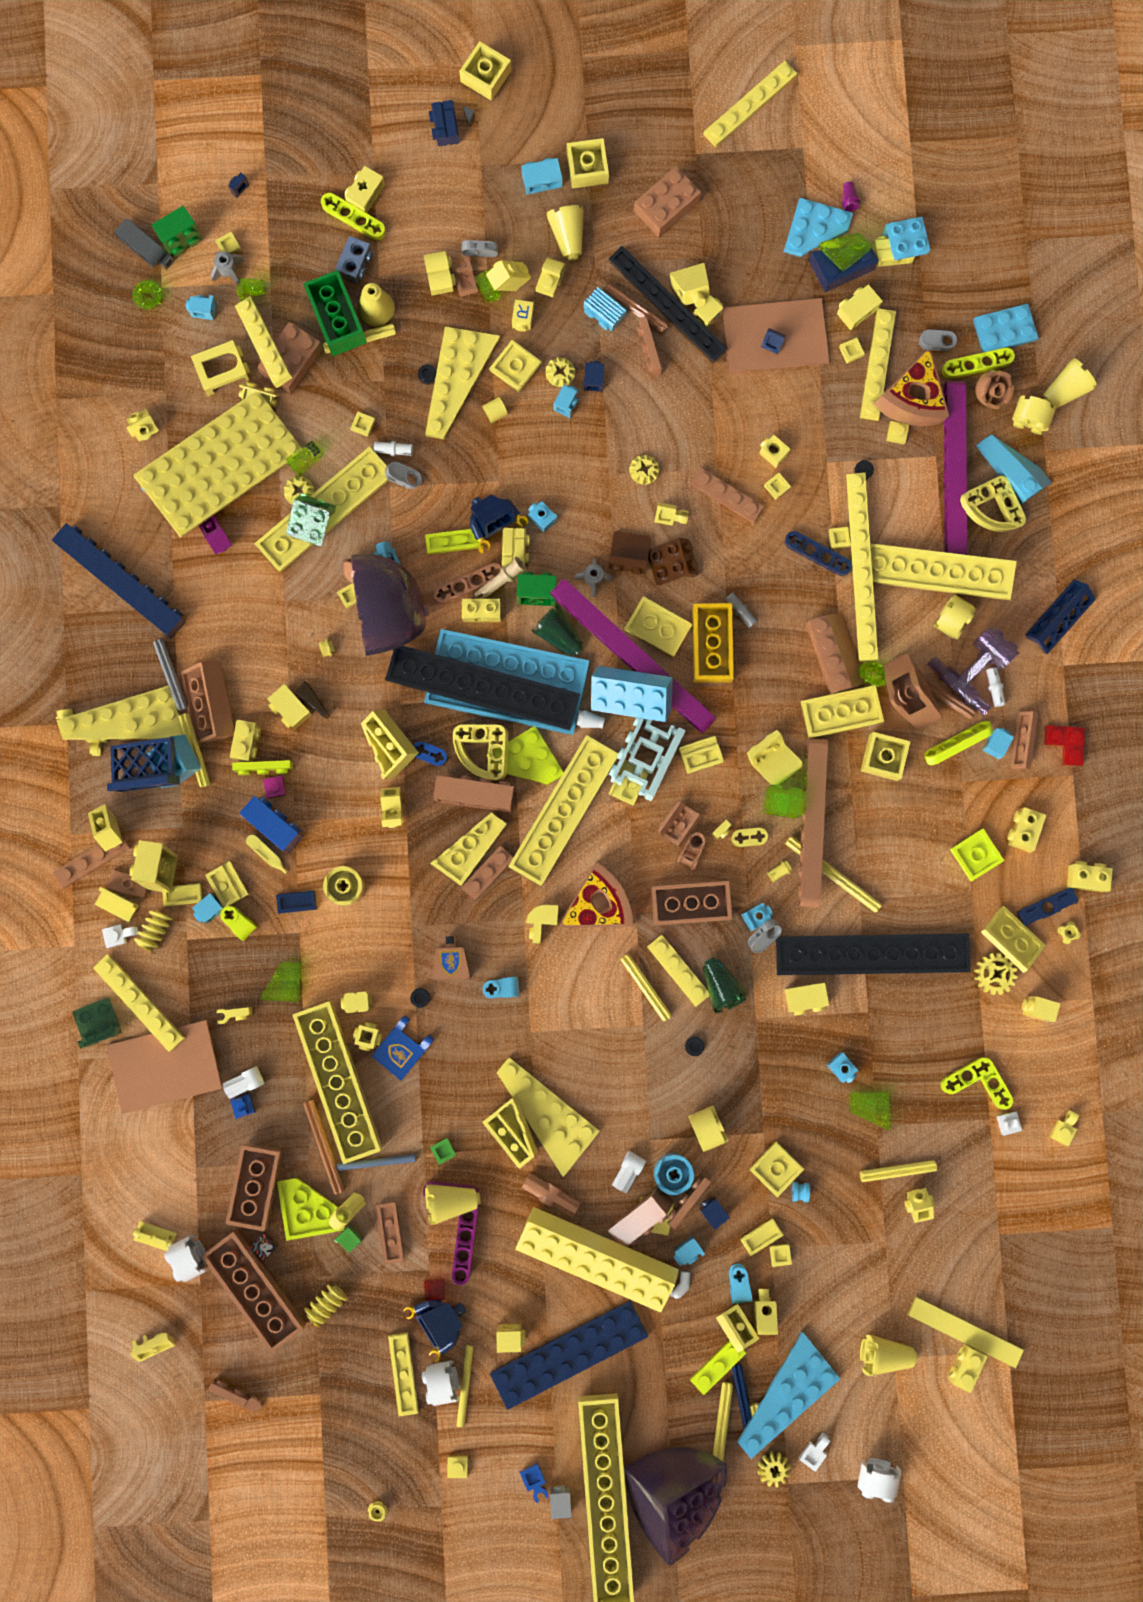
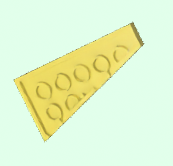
(458, 369)
(134, 718)
(555, 1123)

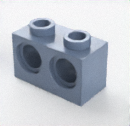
(350, 259)

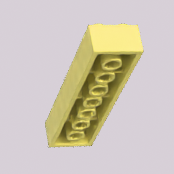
(337, 1082)
(597, 1259)

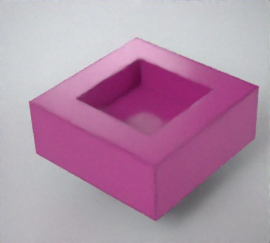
(274, 787)

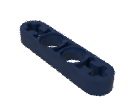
(819, 551)

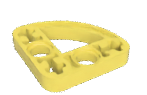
(1000, 494)
(490, 738)

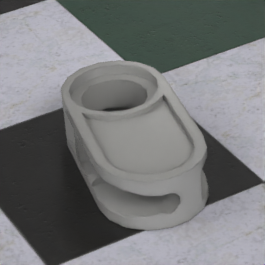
(479, 248)
(933, 340)
(399, 474)
(762, 938)

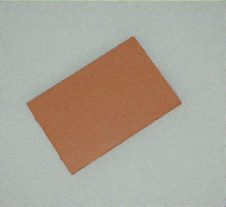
(800, 322)
(152, 1075)

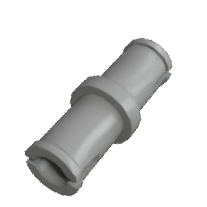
(741, 610)

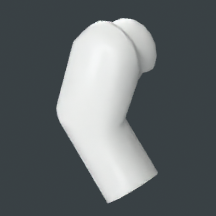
(683, 1286)

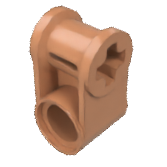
(691, 852)

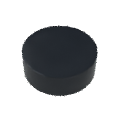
(427, 374)
(864, 467)
(420, 998)
(694, 1046)

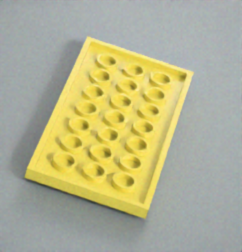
(218, 463)

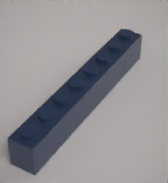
(118, 580)

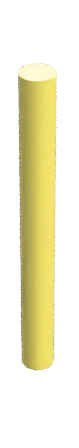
(465, 1385)

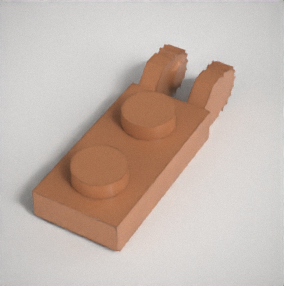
(236, 1396)

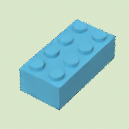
(631, 693)

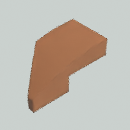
(465, 279)

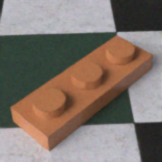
(648, 346)
(1024, 740)
(487, 873)
(687, 1202)
(390, 1232)

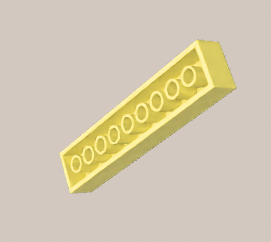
(605, 1498)

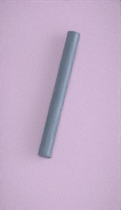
(376, 1162)

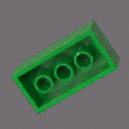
(335, 313)

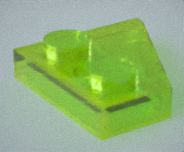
(845, 249)
(284, 983)
(871, 1107)

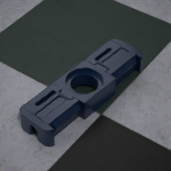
(1059, 901)

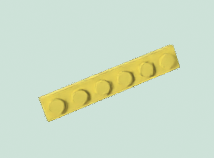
(750, 104)
(263, 342)
(877, 362)
(139, 1003)

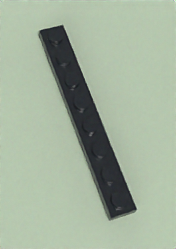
(667, 304)

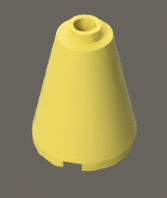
(568, 230)
(375, 306)
(1070, 384)
(449, 1202)
(885, 1356)

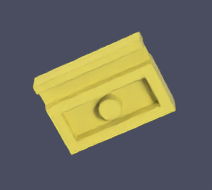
(701, 755)
(628, 790)
(227, 884)

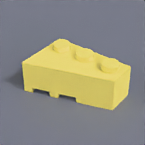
(389, 743)
(512, 1131)

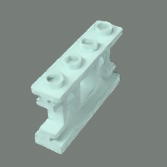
(660, 762)

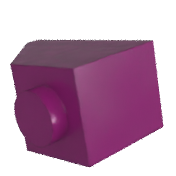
(215, 535)

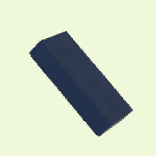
(296, 902)

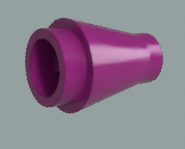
(850, 198)

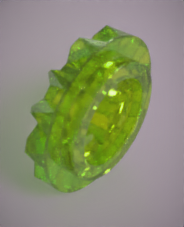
(146, 286)
(878, 671)

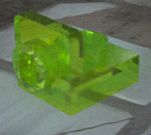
(252, 286)

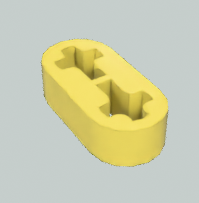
(749, 842)

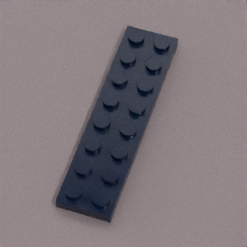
(568, 1354)

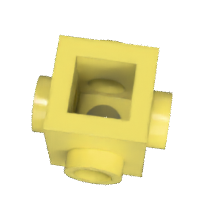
(141, 425)
(360, 1039)
(920, 1205)

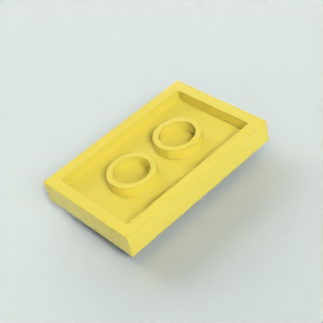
(658, 627)
(1013, 939)

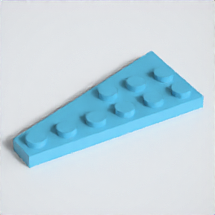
(792, 1391)

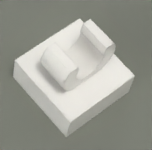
(1009, 1123)

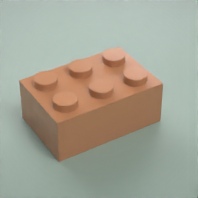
(667, 201)
(298, 352)

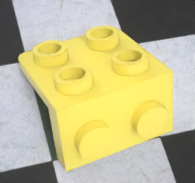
(774, 759)

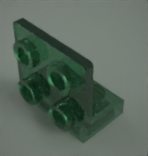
(309, 519)
(96, 1023)

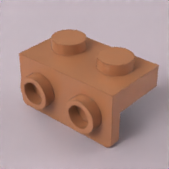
(679, 824)

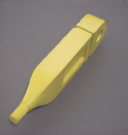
(265, 852)

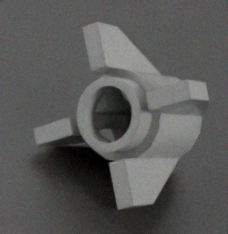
(226, 265)
(593, 581)

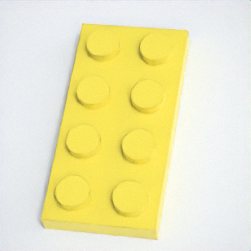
(842, 711)

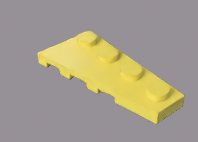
(468, 851)

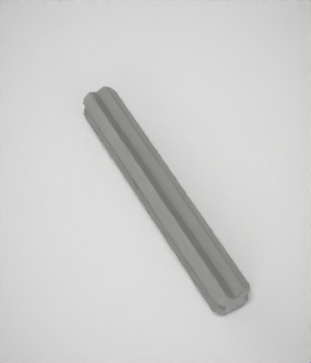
(170, 674)

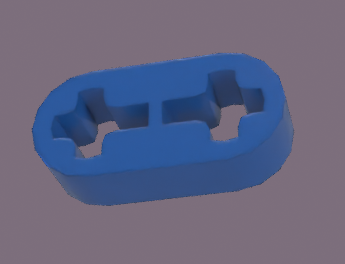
(431, 749)

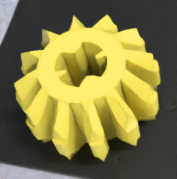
(777, 1476)

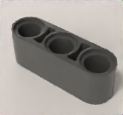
(139, 242)

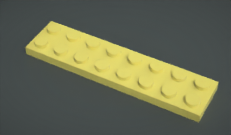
(345, 490)
(942, 571)
(563, 810)

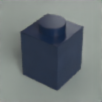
(593, 376)
(713, 1212)

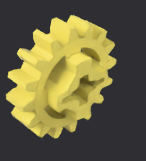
(1001, 979)

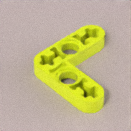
(984, 1076)

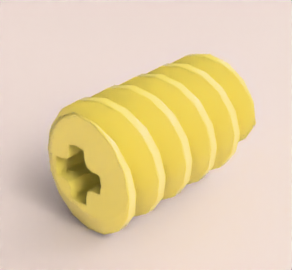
(152, 930)
(325, 1305)

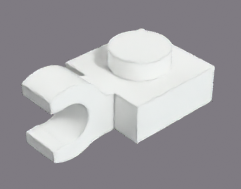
(117, 935)
(813, 1453)

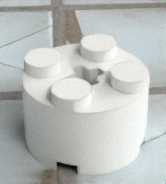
(186, 1259)
(441, 1383)
(879, 1479)

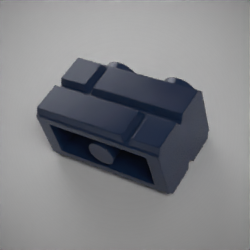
(445, 123)

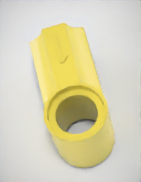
(346, 1211)

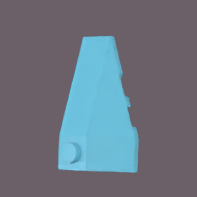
(1024, 476)

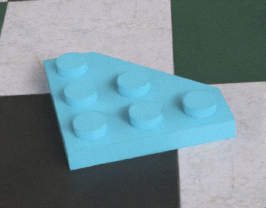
(815, 224)

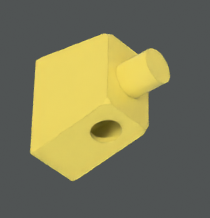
(691, 284)
(766, 1323)

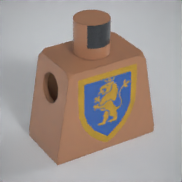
(450, 961)

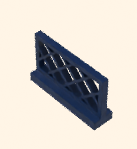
(148, 781)

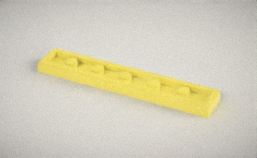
(965, 1332)

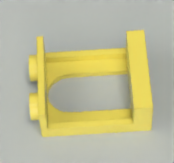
(240, 371)

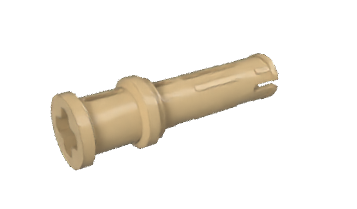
(506, 575)

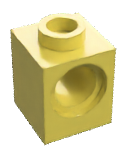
(774, 458)

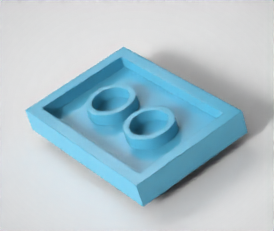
(1005, 328)

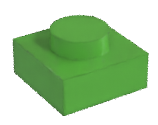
(443, 1151)

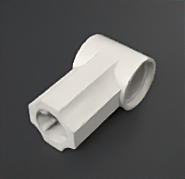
(247, 1081)
(631, 1166)

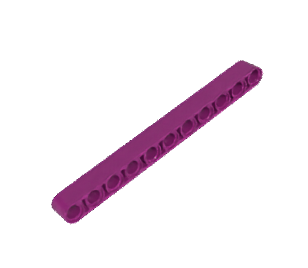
(955, 468)
(628, 651)

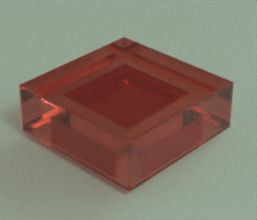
(434, 1289)

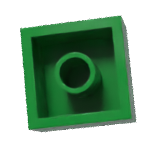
(177, 231)
(535, 589)

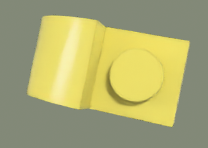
(550, 277)
(391, 807)
(541, 916)

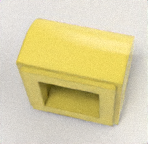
(495, 410)

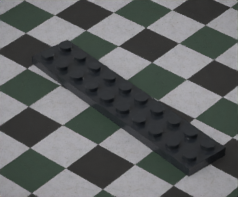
(482, 687)
(872, 954)

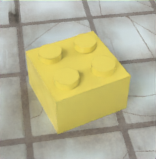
(485, 71)
(587, 163)
(885, 756)

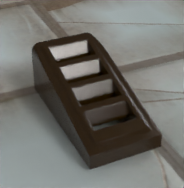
(307, 694)

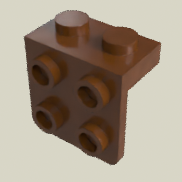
(629, 552)
(673, 561)

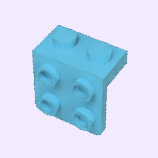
(907, 238)

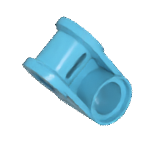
(505, 988)
(740, 1287)

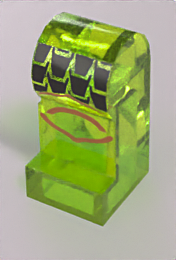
(305, 458)

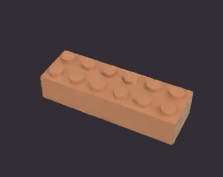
(254, 1291)

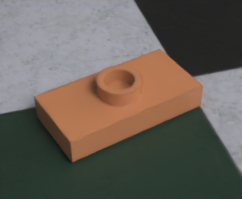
(122, 883)

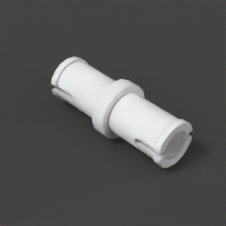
(393, 448)
(996, 687)

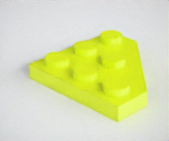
(530, 758)
(304, 1210)

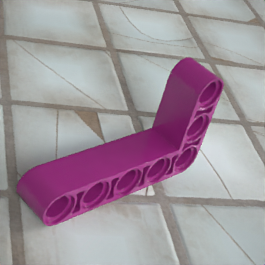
(462, 1244)

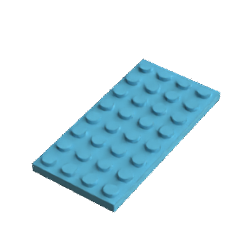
(515, 660)

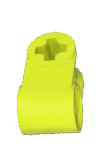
(240, 925)

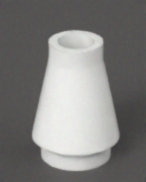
(589, 720)

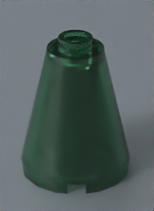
(558, 631)
(722, 986)

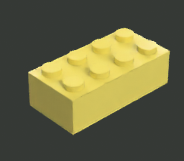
(154, 866)

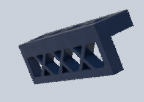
(1060, 612)

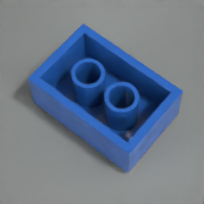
(272, 823)

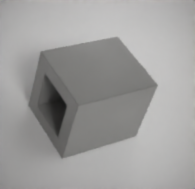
(560, 1502)

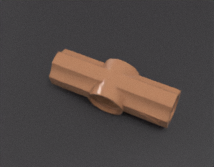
(551, 1195)

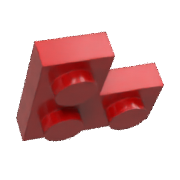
(1072, 741)

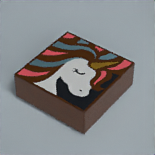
(263, 1246)

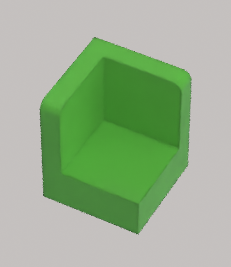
(349, 1238)

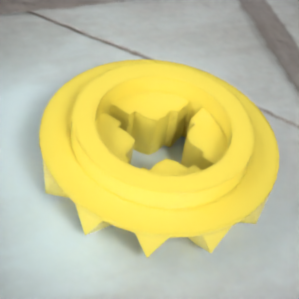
(559, 380)
(641, 477)
(289, 490)

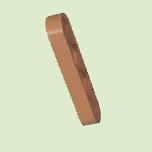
(467, 581)

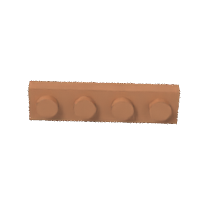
(726, 495)
(88, 863)

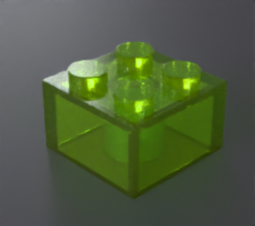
(783, 802)

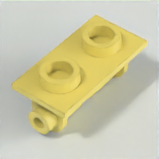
(267, 393)
(154, 1236)

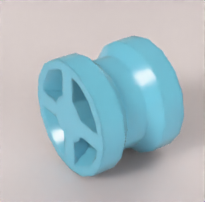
(800, 1192)

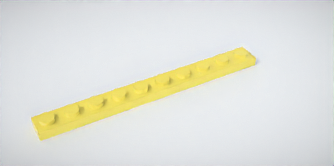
(862, 567)

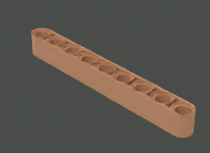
(813, 823)

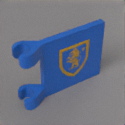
(399, 1051)

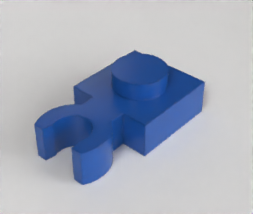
(534, 1479)

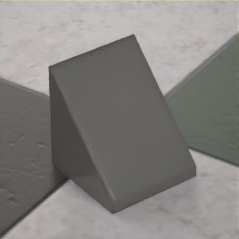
(469, 114)
(166, 261)

